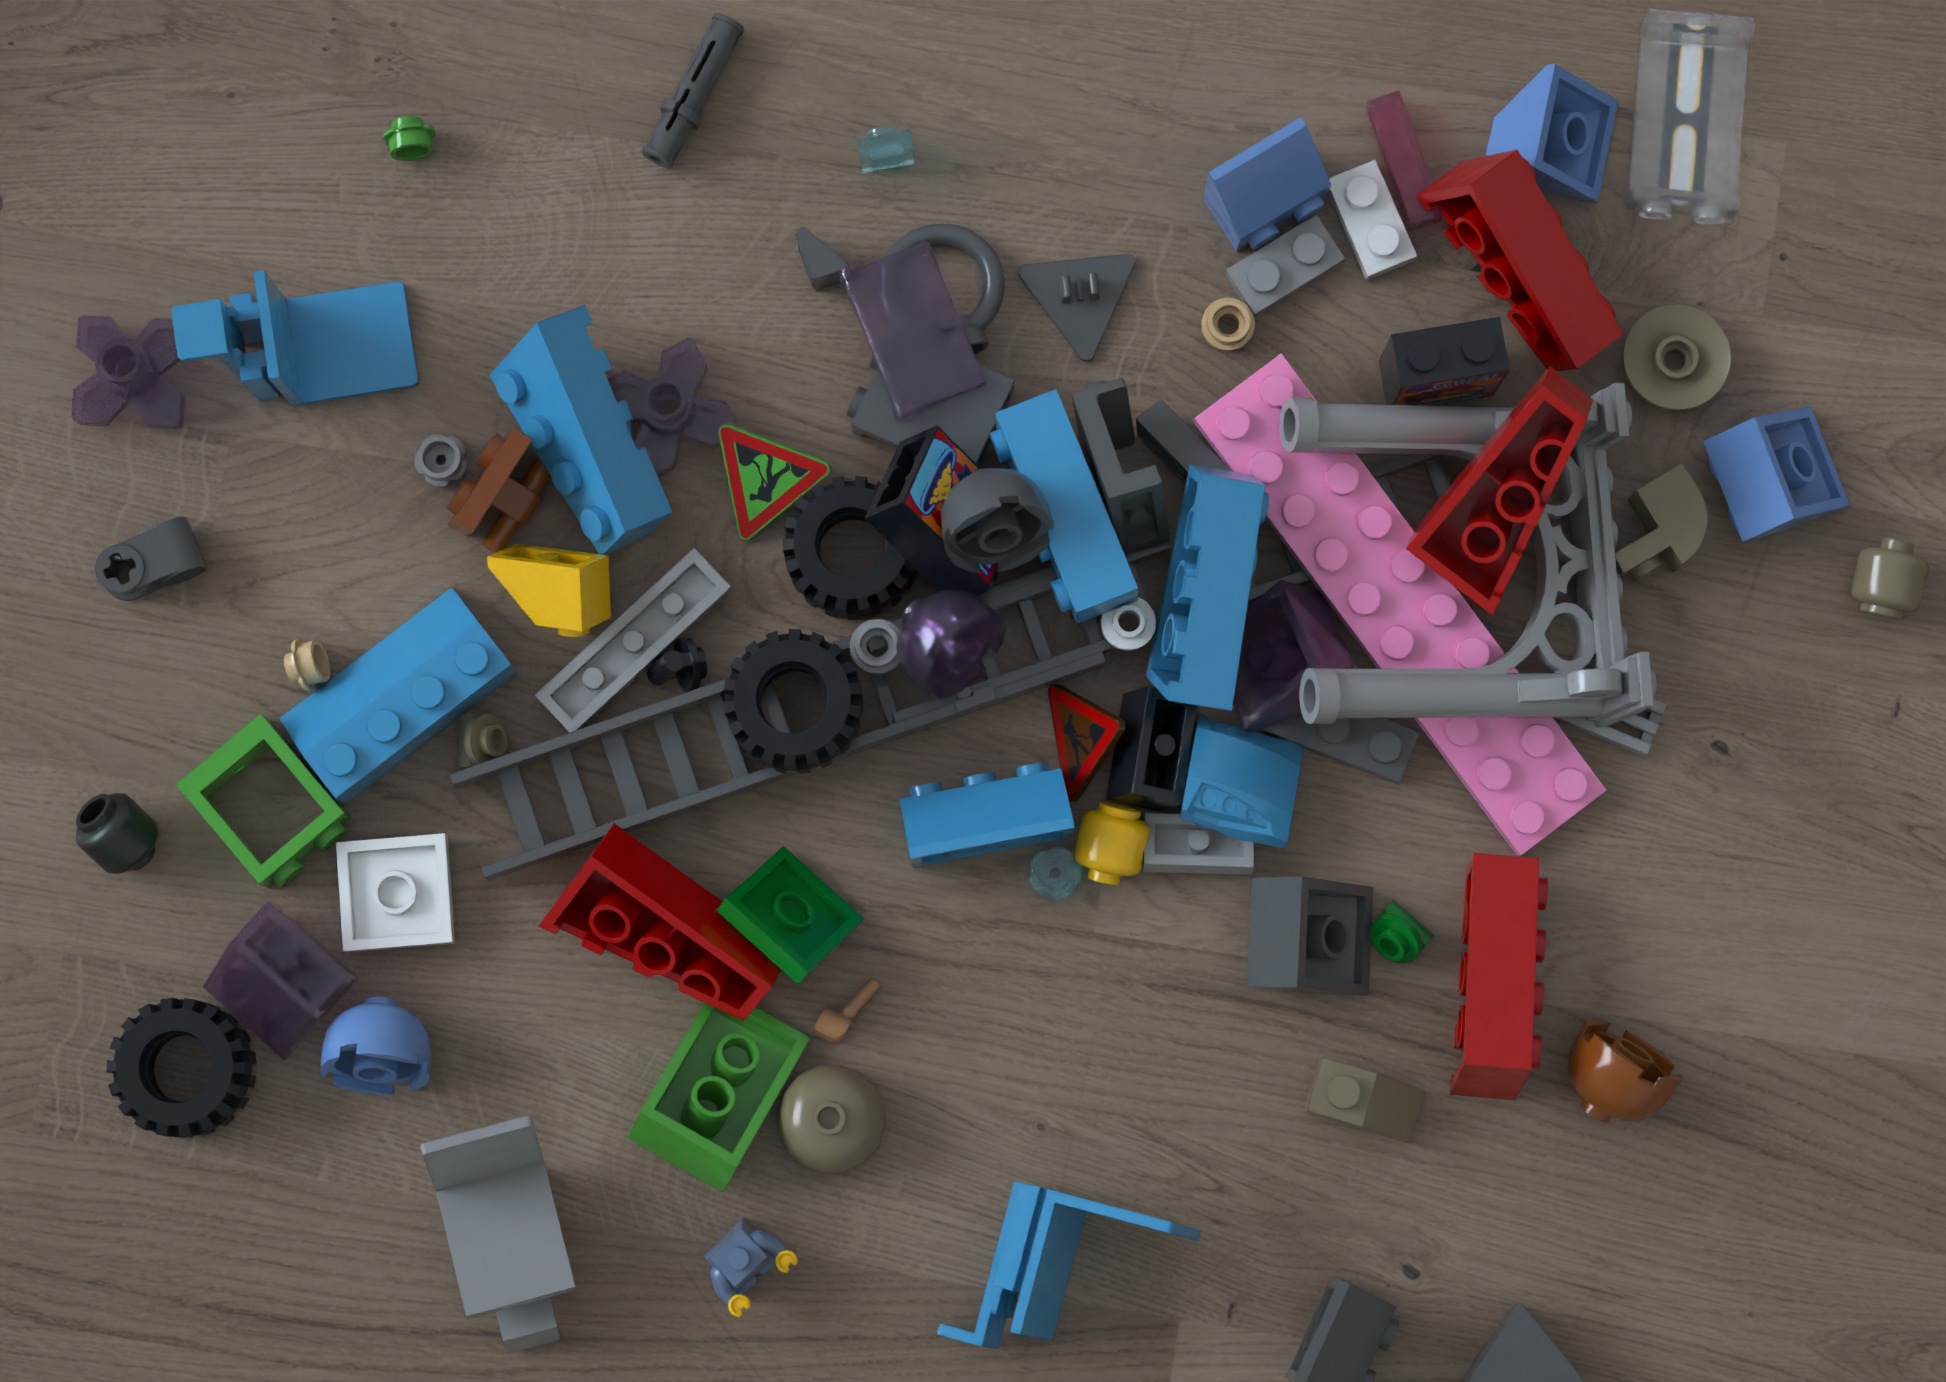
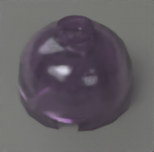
(946, 639)

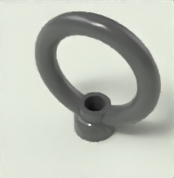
(988, 263)

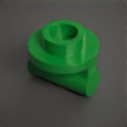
(1399, 934)

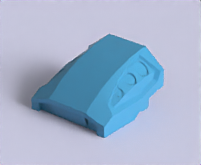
(1241, 783)

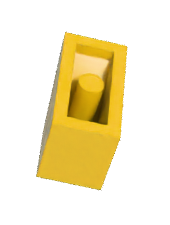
(556, 586)

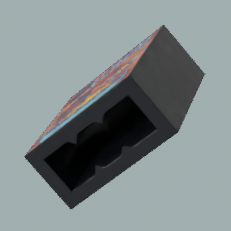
(1444, 363)
(911, 505)

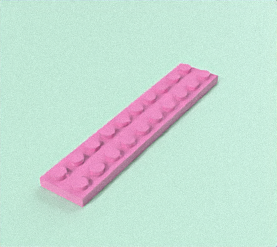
(1397, 606)

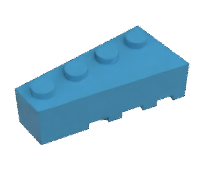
(581, 432)
(1208, 588)

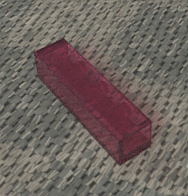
(1402, 158)

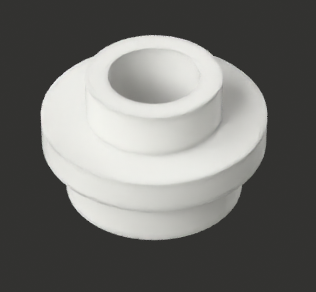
(1129, 640)

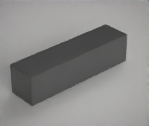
(1175, 441)

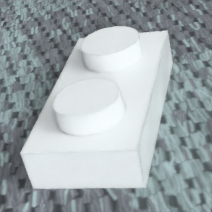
(1371, 220)

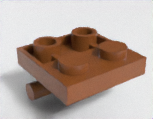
(499, 491)

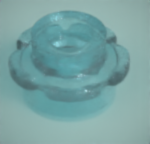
(1069, 870)

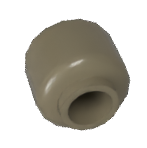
(1889, 579)

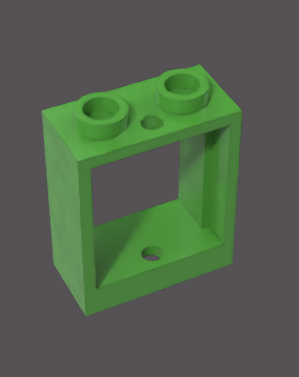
(230, 761)

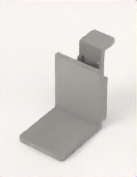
(502, 1228)

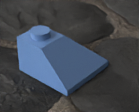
(1560, 130)

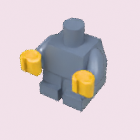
(738, 1260)

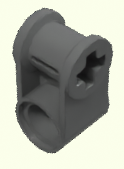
(158, 559)

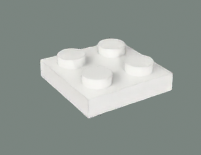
(395, 893)

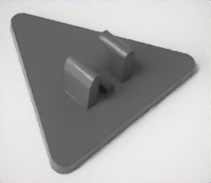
(1079, 295)

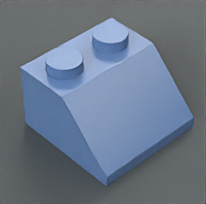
(1268, 187)
(1775, 473)

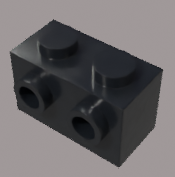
(1153, 751)

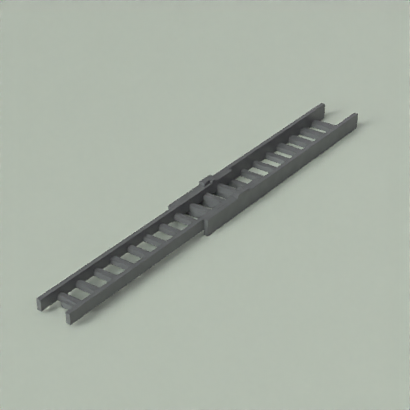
(901, 723)

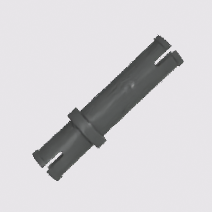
(683, 109)

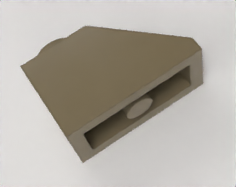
(1364, 1100)

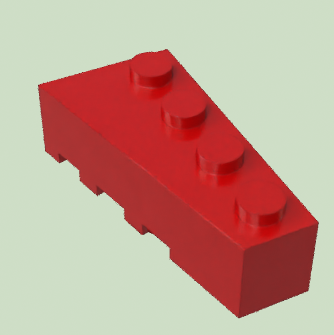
(1499, 976)

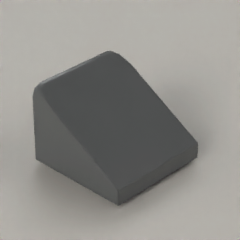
(819, 260)

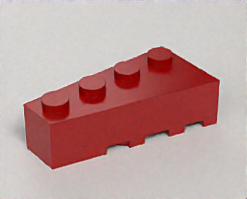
(1525, 257)
(1496, 501)
(661, 922)

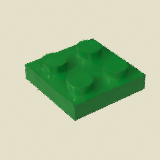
(790, 914)

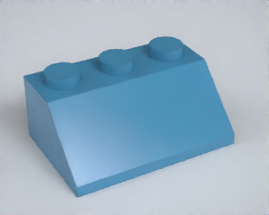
(986, 815)

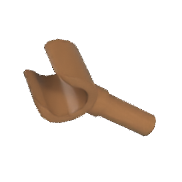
(835, 1025)

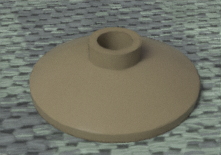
(1690, 335)

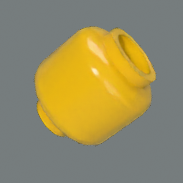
(1111, 842)

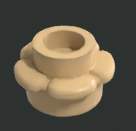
(307, 664)

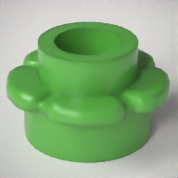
(409, 138)

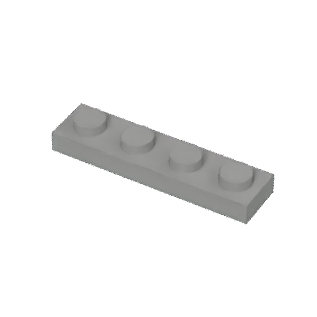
(633, 641)

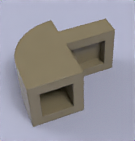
(1675, 524)

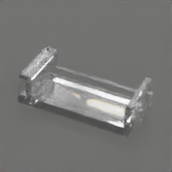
(1688, 115)

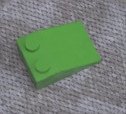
(717, 1092)

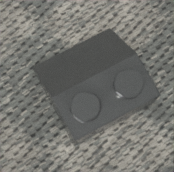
(1309, 936)
(1343, 1336)

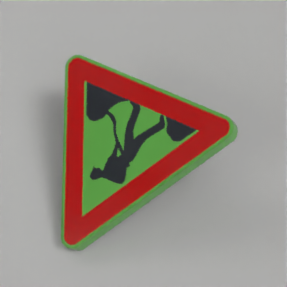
(765, 476)

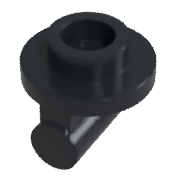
(683, 663)

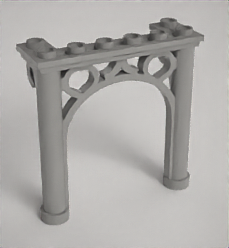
(1608, 685)

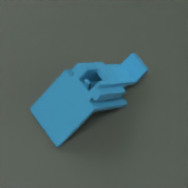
(312, 344)
(1037, 1260)

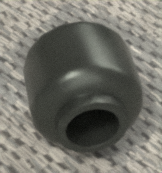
(116, 833)

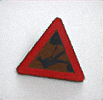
(1082, 736)

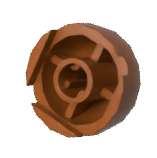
(1619, 1074)

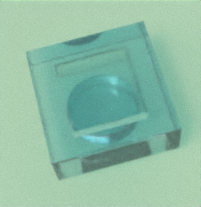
(885, 149)

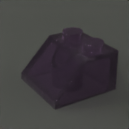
(1283, 637)

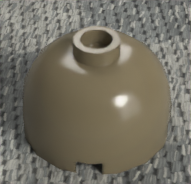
(831, 1119)

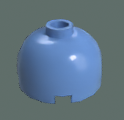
(376, 1048)

